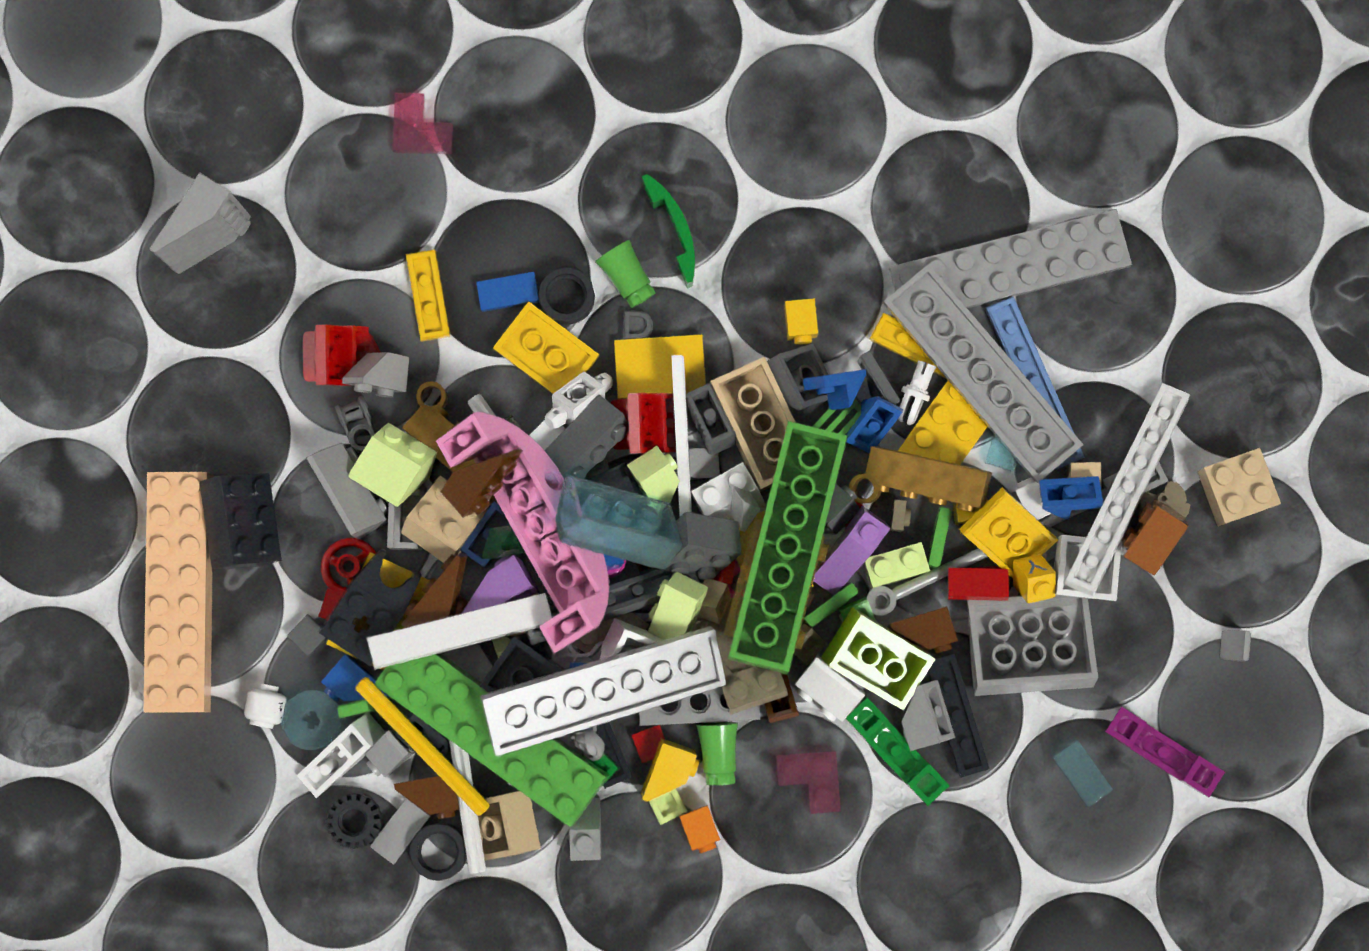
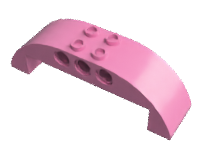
(530, 502)

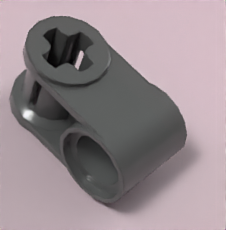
(355, 420)

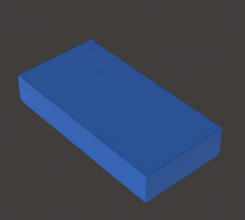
(507, 291)

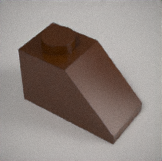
(928, 630)
(430, 795)

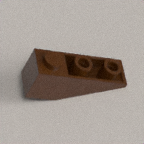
(474, 485)
(440, 594)

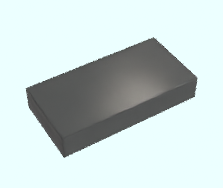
(877, 378)

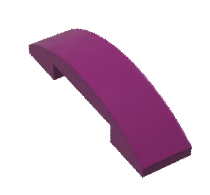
(1164, 752)

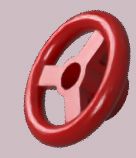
(329, 558)

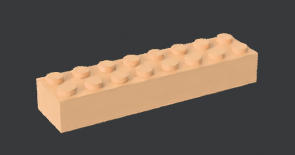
(177, 596)

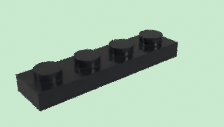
(966, 745)

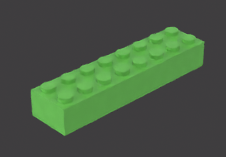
(787, 547)
(452, 705)

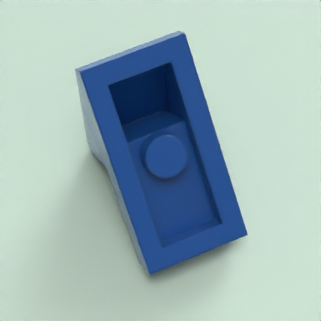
(840, 387)
(873, 423)
(1070, 494)

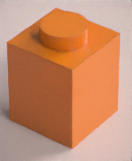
(700, 829)

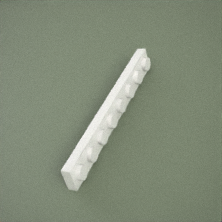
(1127, 490)

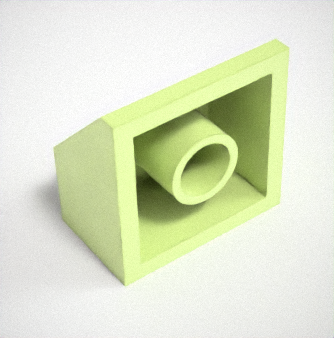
(393, 464)

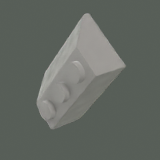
(353, 502)

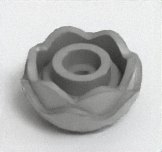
(589, 742)

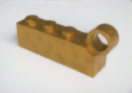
(430, 424)
(923, 476)

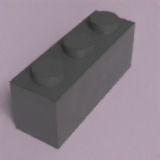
(588, 438)

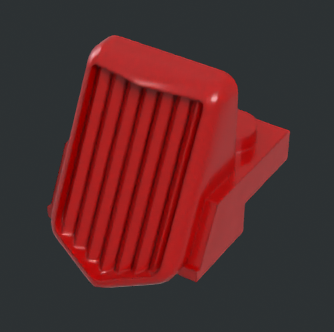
(334, 351)
(650, 422)

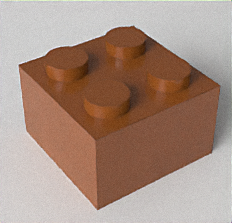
(1153, 536)

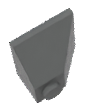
(791, 369)

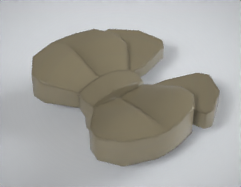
(1172, 496)

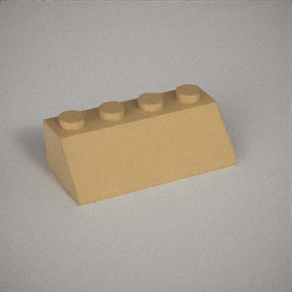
(757, 416)

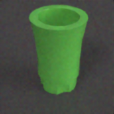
(626, 274)
(718, 751)

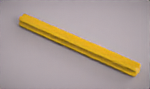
(422, 746)

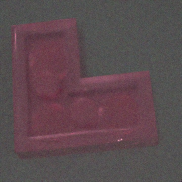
(414, 134)
(817, 771)

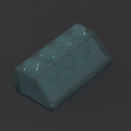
(617, 523)

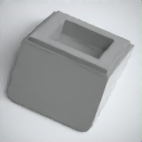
(703, 464)
(743, 507)
(1235, 645)

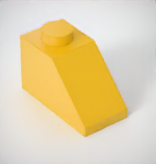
(669, 769)

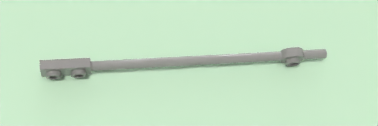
(891, 595)

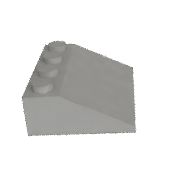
(200, 225)
(1031, 645)

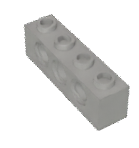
(686, 714)

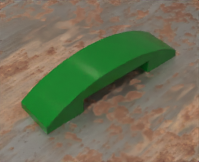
(660, 196)
(896, 752)

